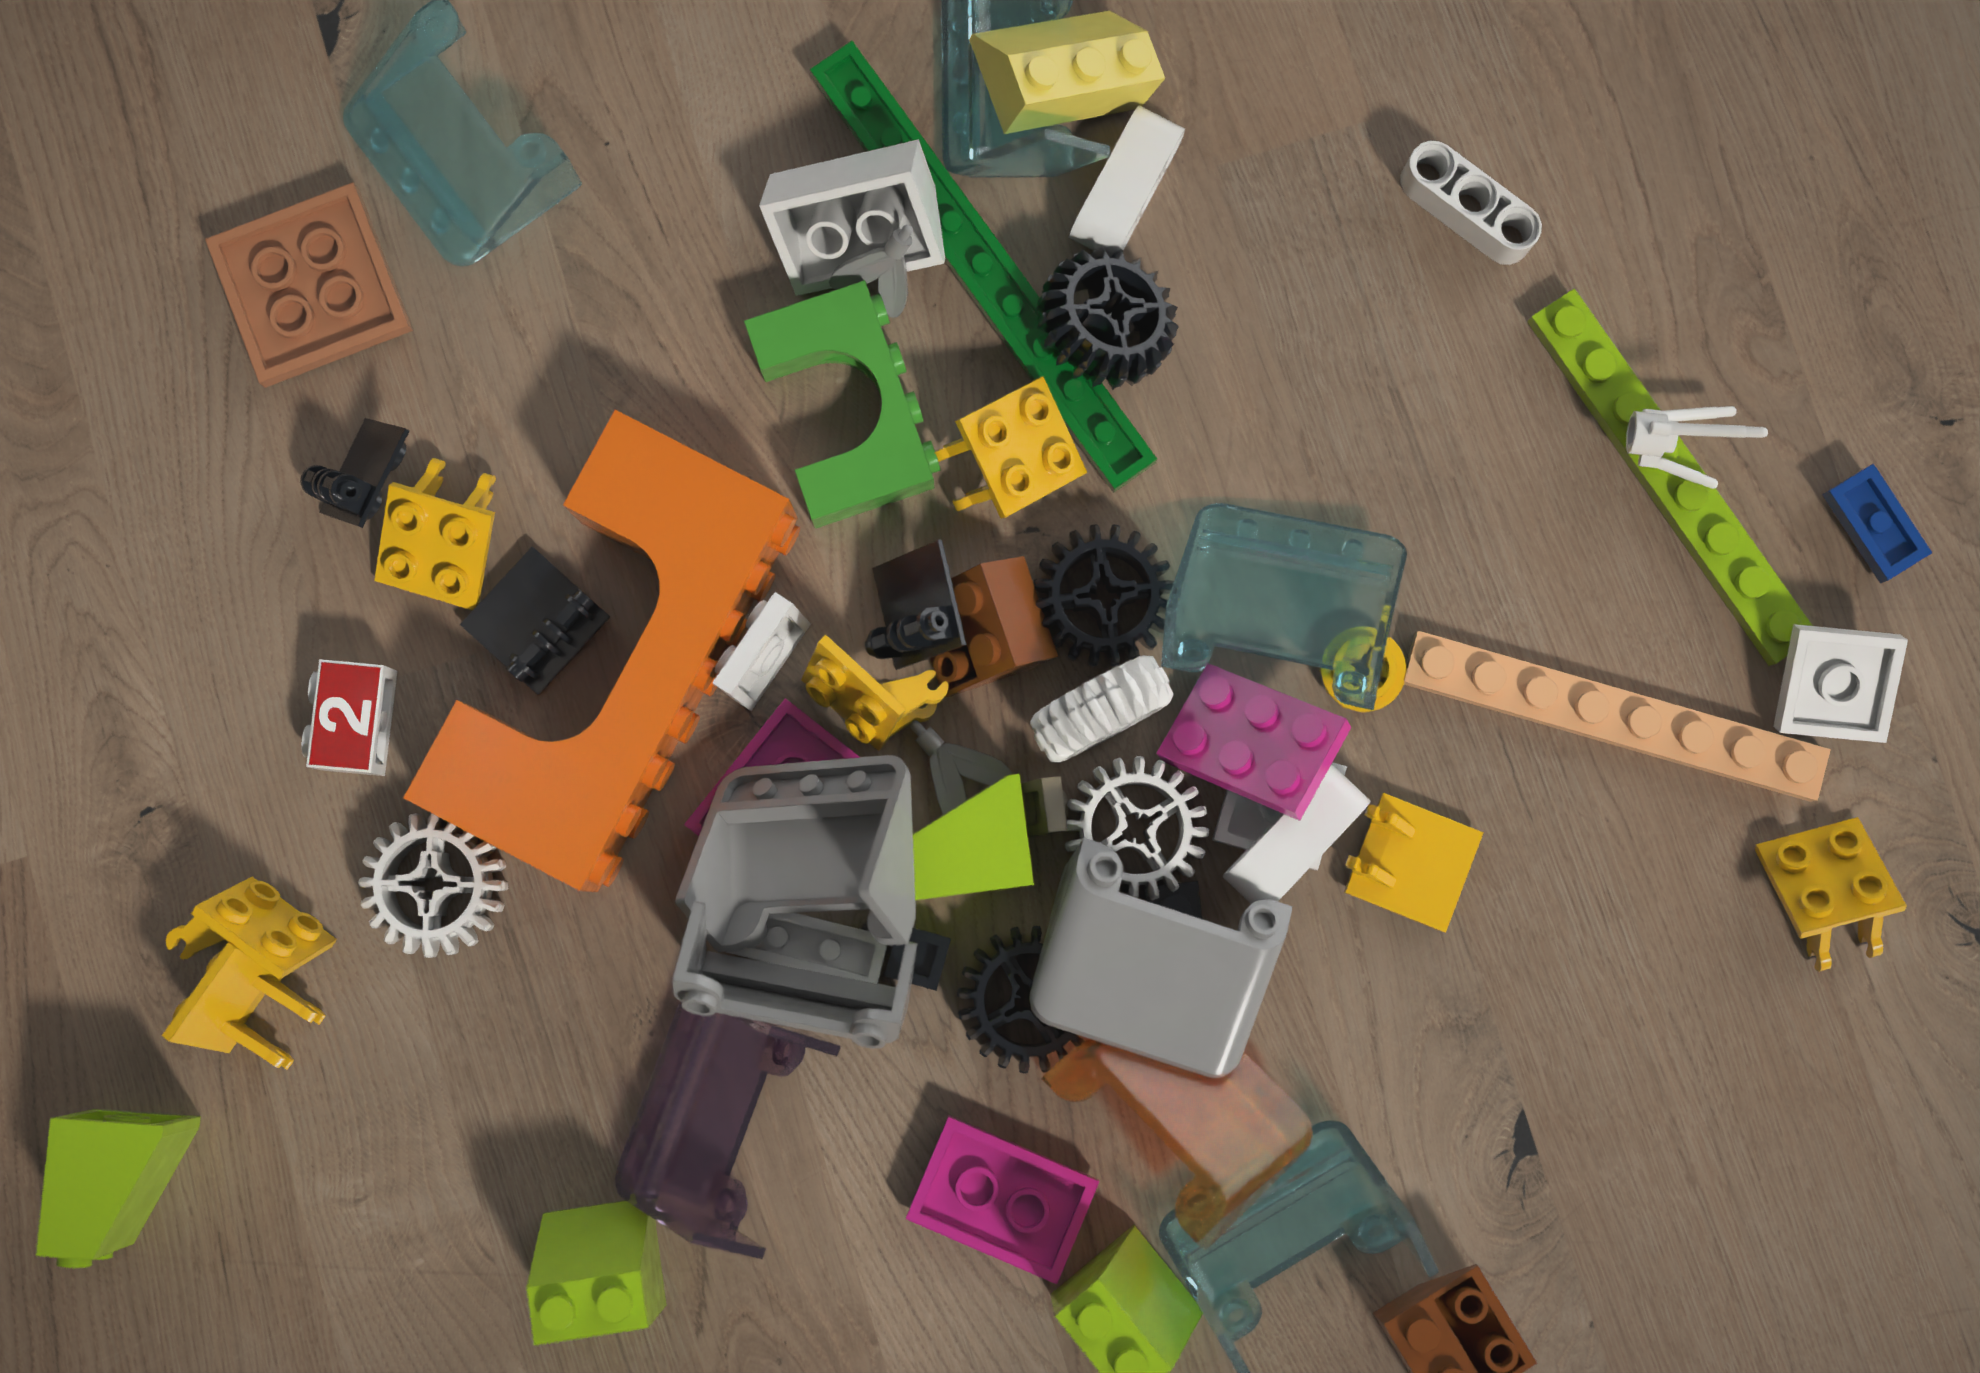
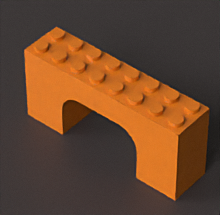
(581, 797)

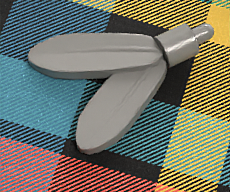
(883, 263)
(951, 761)

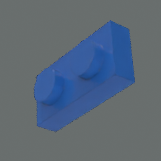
(1877, 523)

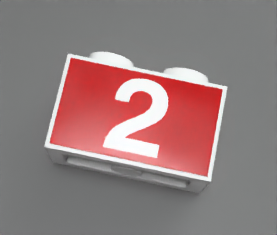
(349, 717)

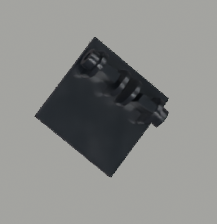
(355, 490)
(916, 608)
(535, 621)

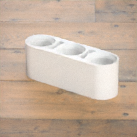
(1459, 178)
(1127, 182)
(1293, 846)

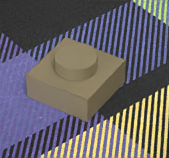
(1045, 806)

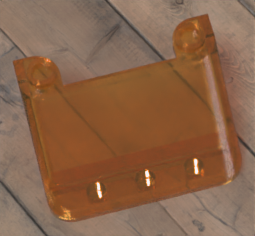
(1227, 1130)

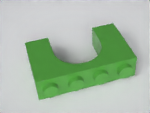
(848, 331)

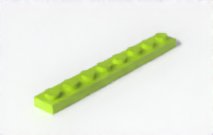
(1692, 510)

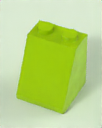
(975, 845)
(106, 1180)
(594, 1273)
(1127, 1308)

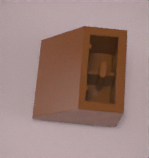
(998, 625)
(1454, 1327)

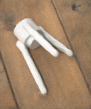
(1657, 432)

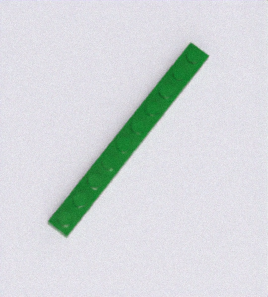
(988, 272)

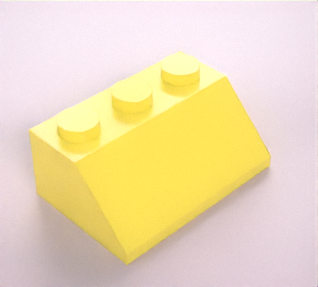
(1066, 69)

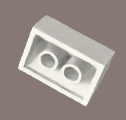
(851, 207)

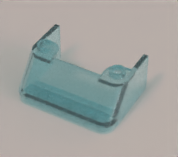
(970, 127)
(1316, 1201)

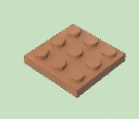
(308, 285)

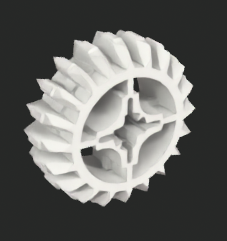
(1101, 708)
(1173, 804)
(432, 909)

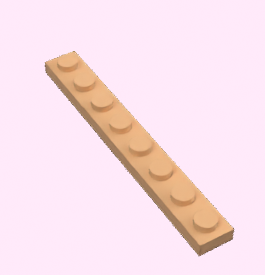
(1616, 716)

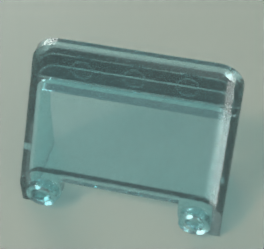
(443, 153)
(1286, 594)

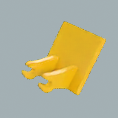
(1018, 448)
(434, 542)
(869, 708)
(1412, 862)
(1830, 881)
(258, 925)
(224, 1001)

